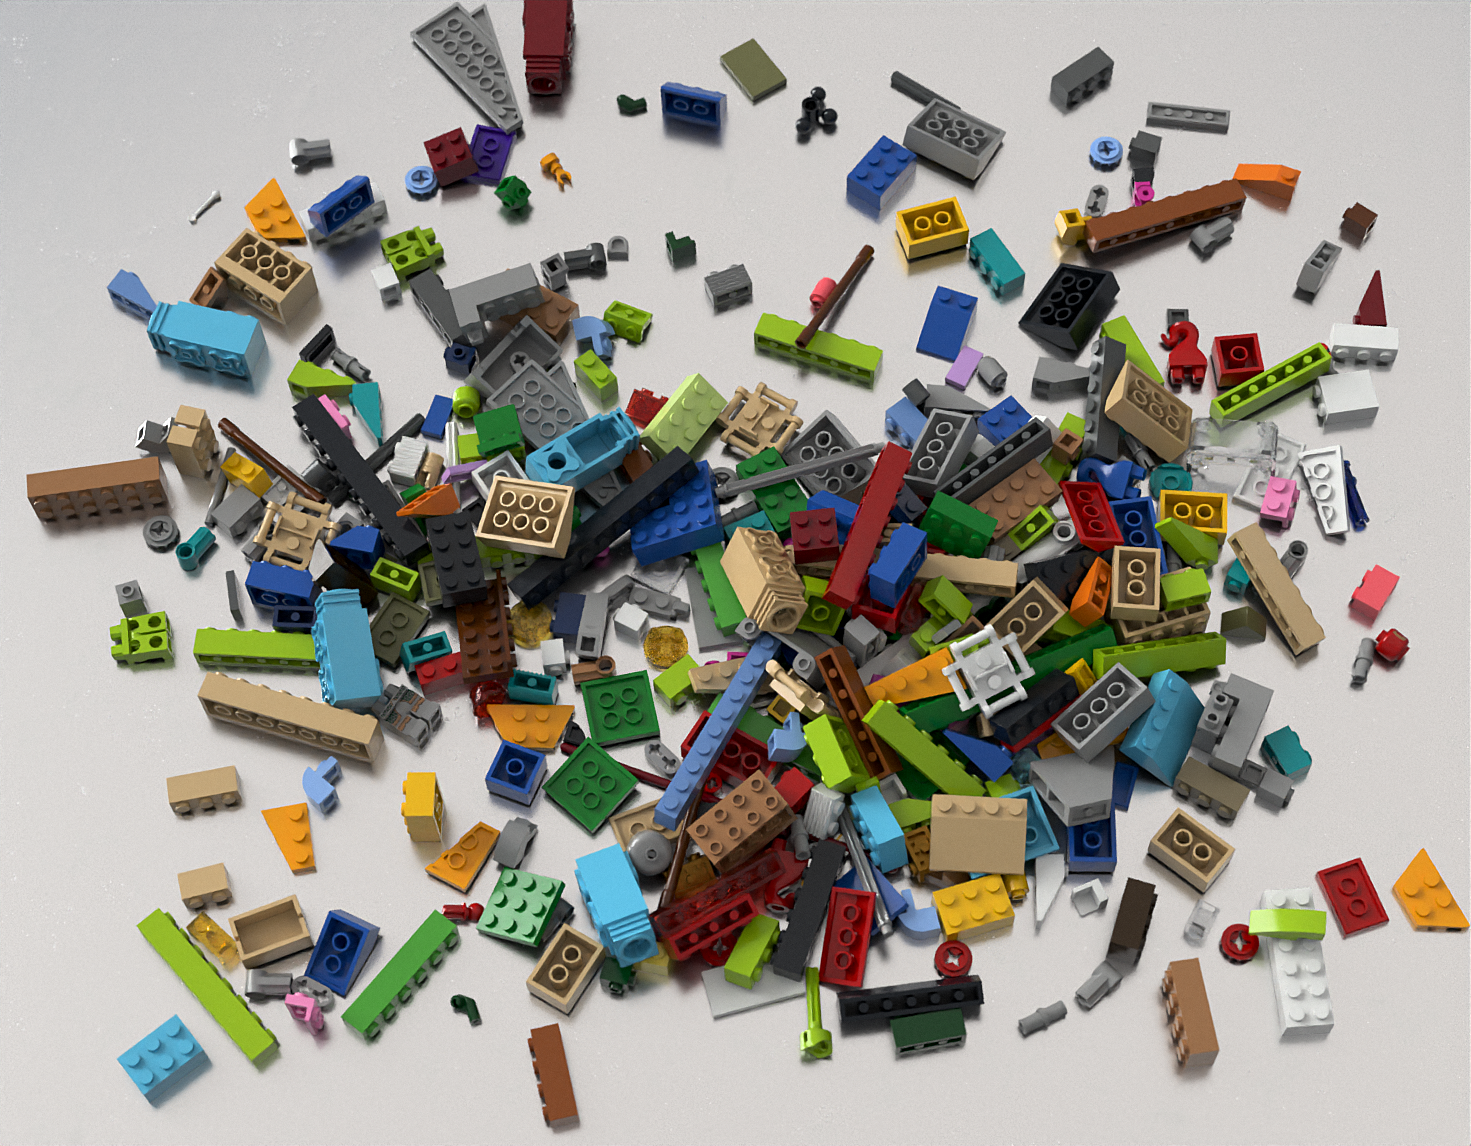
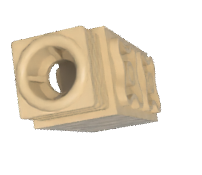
(764, 580)

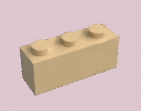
(204, 789)

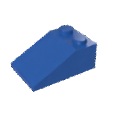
(947, 323)
(986, 755)
(341, 950)

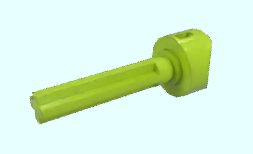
(815, 1037)

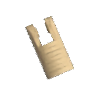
(430, 470)

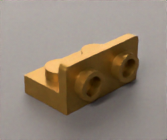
(918, 851)
(694, 873)

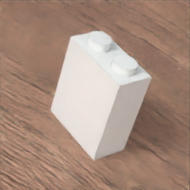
(1346, 397)

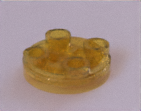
(532, 624)
(665, 646)

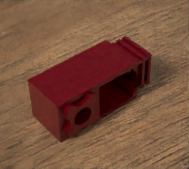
(547, 44)

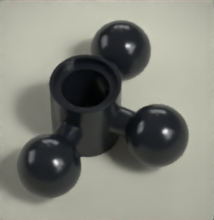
(811, 111)

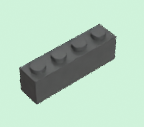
(438, 305)

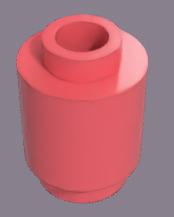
(822, 291)

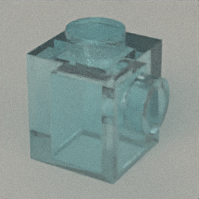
(1021, 765)

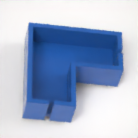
(684, 525)

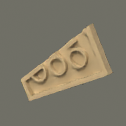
(718, 676)

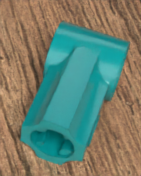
(195, 547)

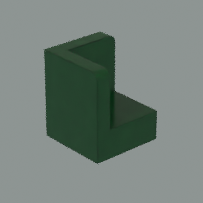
(680, 247)

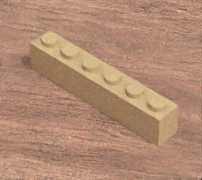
(1276, 588)

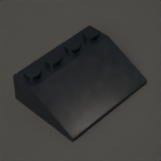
(1070, 304)

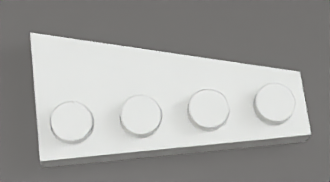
(1328, 486)

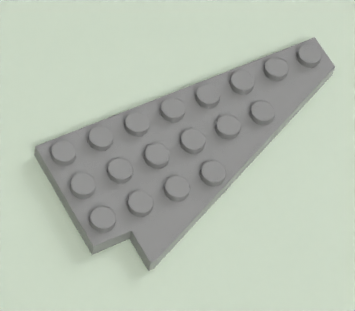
(470, 54)
(546, 410)

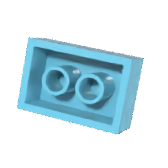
(878, 829)
(162, 1058)

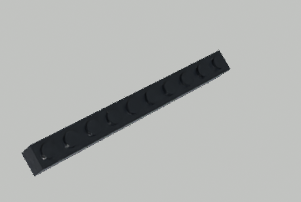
(361, 480)
(605, 527)

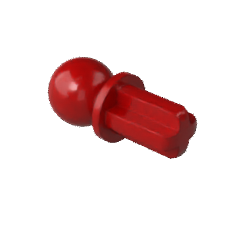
(461, 911)

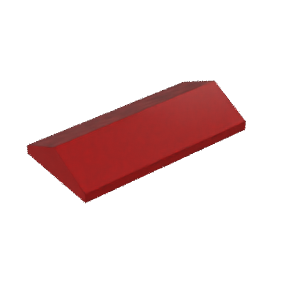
(1091, 515)
(847, 937)

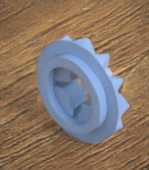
(1112, 146)
(413, 177)

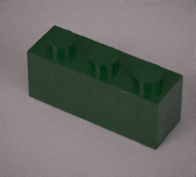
(927, 1030)

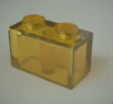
(212, 938)

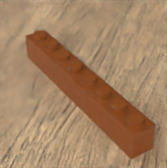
(1164, 215)

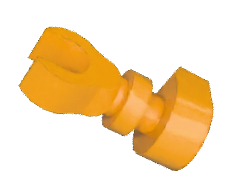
(551, 163)

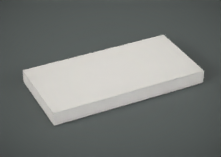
(1254, 486)
(730, 998)

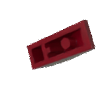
(1372, 307)

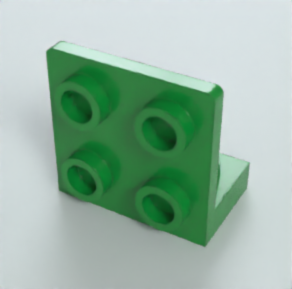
(498, 431)

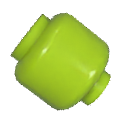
(466, 401)

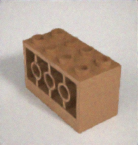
(742, 823)

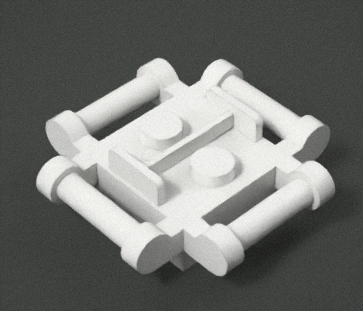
(988, 671)

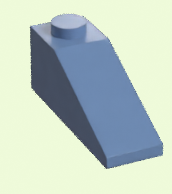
(130, 292)

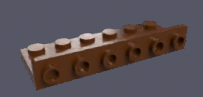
(485, 635)

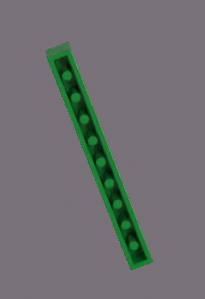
(941, 710)

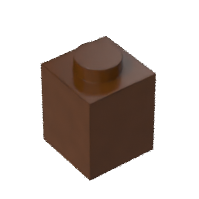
(1359, 220)

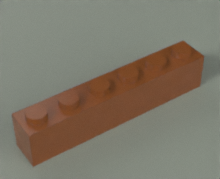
(853, 705)

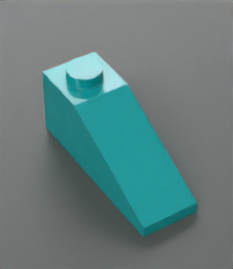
(367, 404)

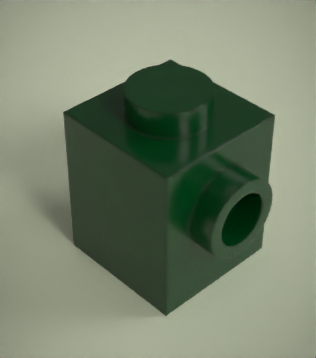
(615, 977)

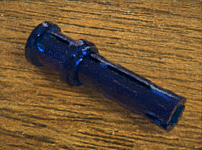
(1353, 497)

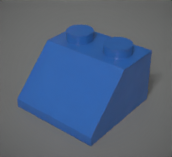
(361, 546)

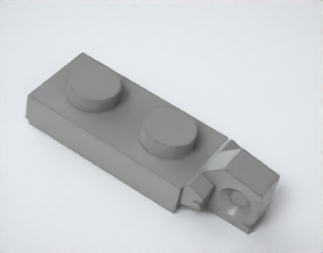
(658, 603)

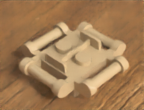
(759, 420)
(295, 531)
(799, 693)

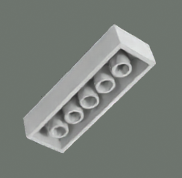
(1298, 971)

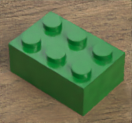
(957, 526)

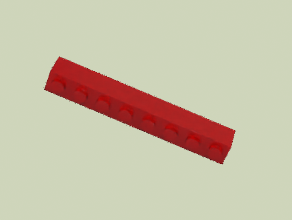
(867, 526)

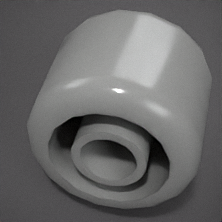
(639, 850)

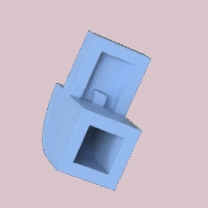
(595, 330)
(787, 743)
(317, 785)
(918, 923)

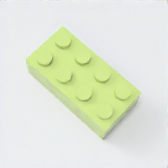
(683, 417)

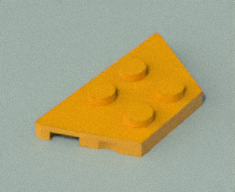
(273, 215)
(531, 725)
(1428, 897)

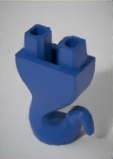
(1114, 478)

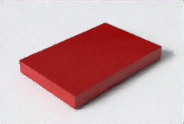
(1352, 897)

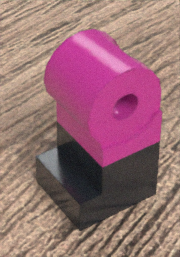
(1141, 181)

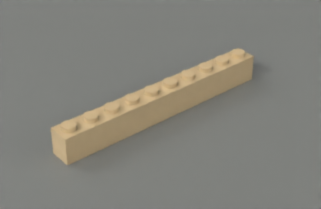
(965, 573)

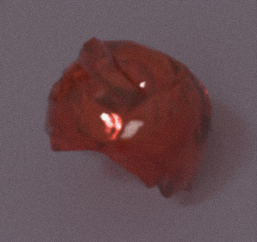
(486, 693)

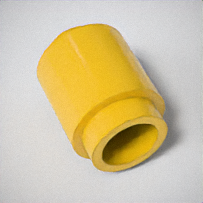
(1016, 886)

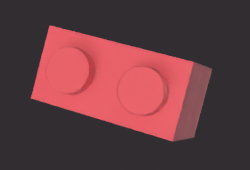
(1375, 591)

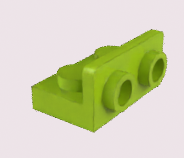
(627, 320)

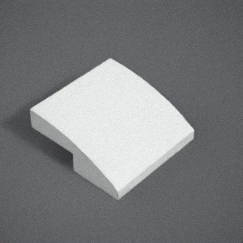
(280, 489)

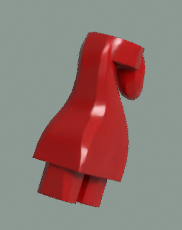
(1185, 357)
(786, 880)

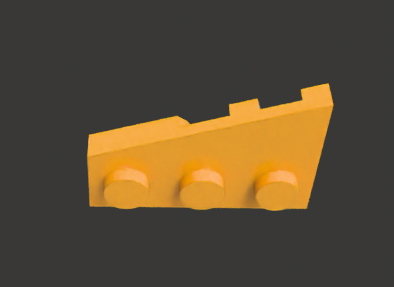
(293, 834)
(463, 861)

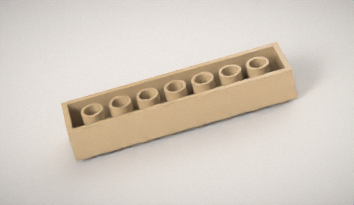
(291, 716)

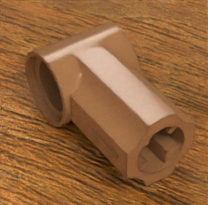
(592, 670)

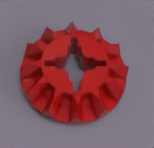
(1231, 934)
(955, 948)
(711, 955)

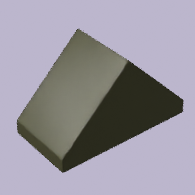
(1243, 623)

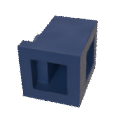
(460, 358)

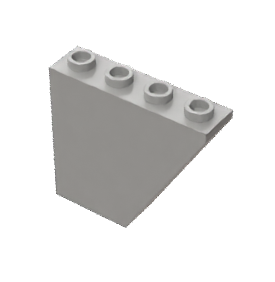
(1074, 788)

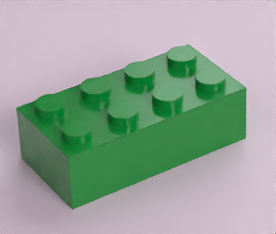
(775, 499)

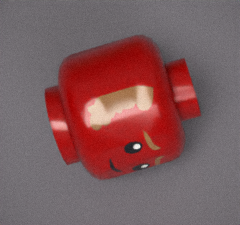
(1392, 645)

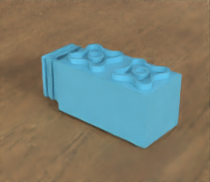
(207, 337)
(584, 451)
(345, 651)
(616, 904)

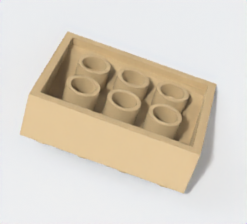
(1149, 412)
(527, 517)
(978, 834)

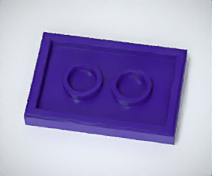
(491, 152)

